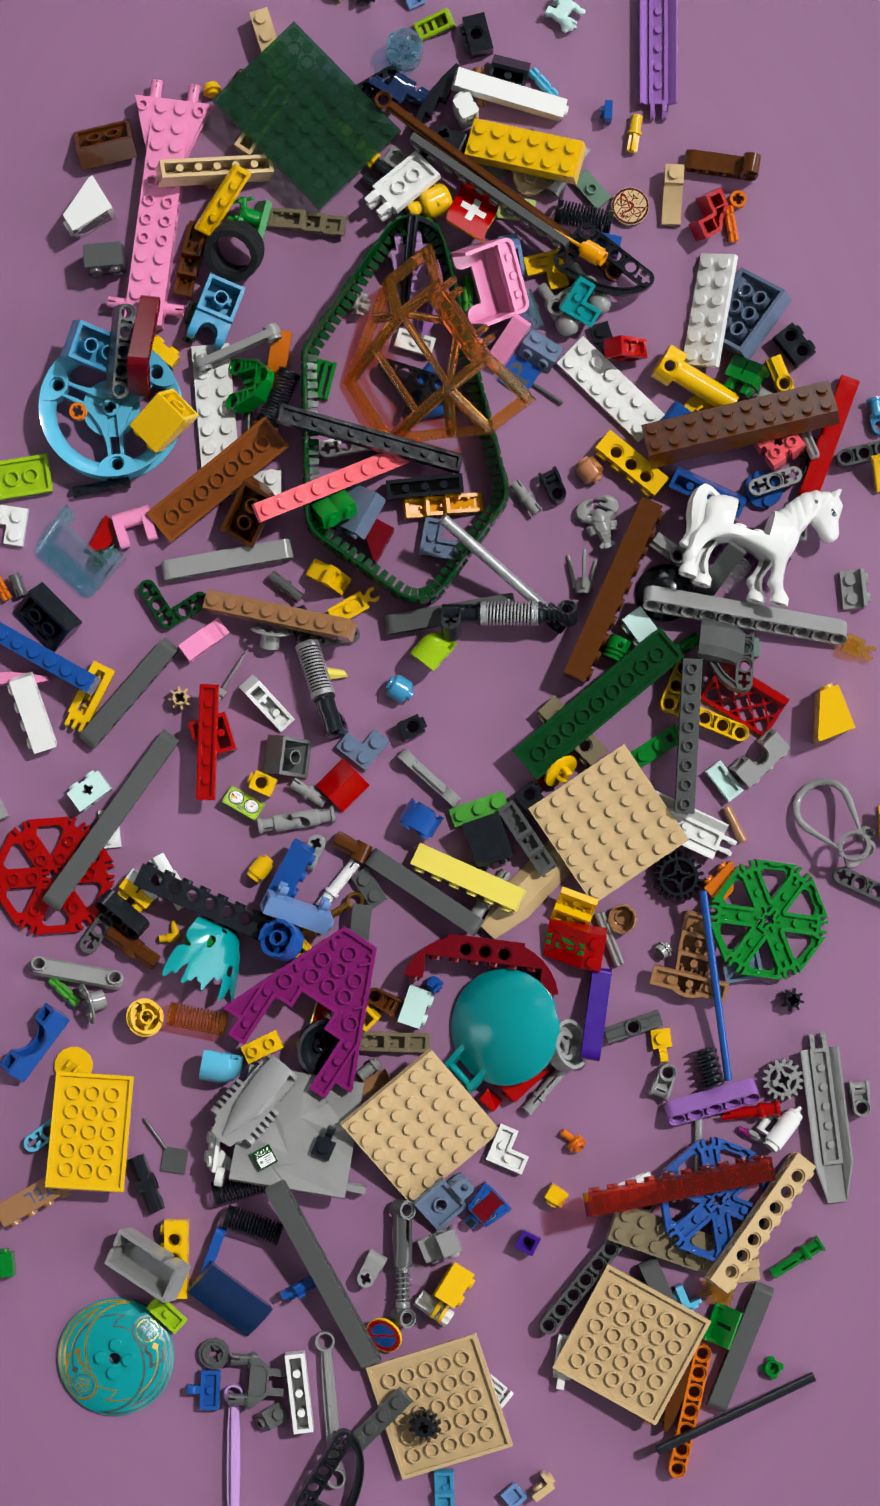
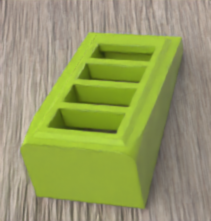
(438, 15)

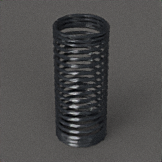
(583, 217)
(285, 373)
(218, 1196)
(252, 1230)

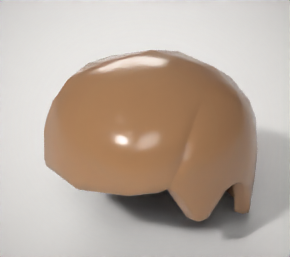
(622, 919)

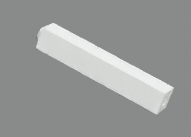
(510, 94)

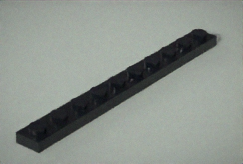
(369, 438)

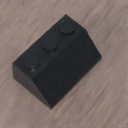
(47, 617)

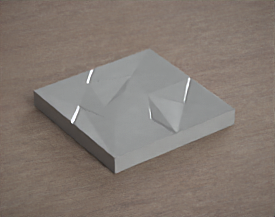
(292, 1139)

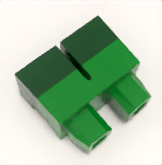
(746, 373)

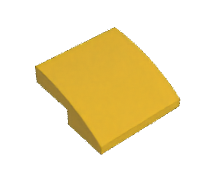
(574, 907)

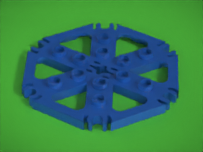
(704, 1211)

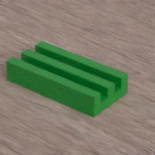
(326, 363)

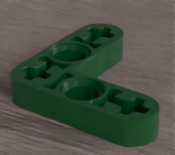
(174, 611)

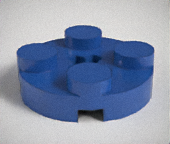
(765, 500)

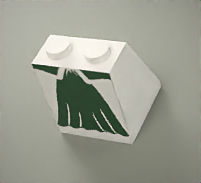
(88, 210)

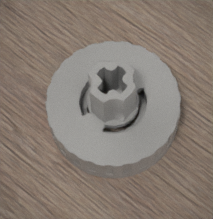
(568, 1047)

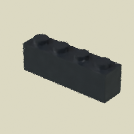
(424, 486)

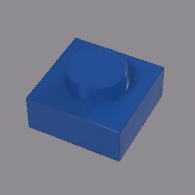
(606, 111)

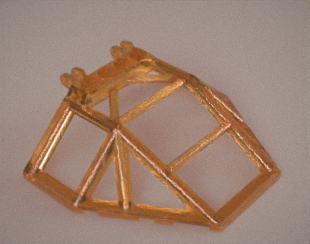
(463, 335)

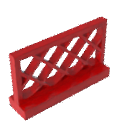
(757, 687)

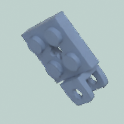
(452, 1193)

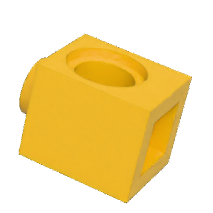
(268, 789)

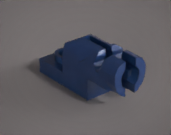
(400, 88)

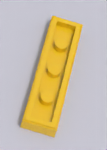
(222, 199)

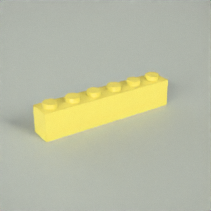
(467, 877)

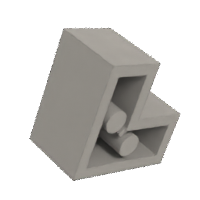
(440, 1244)

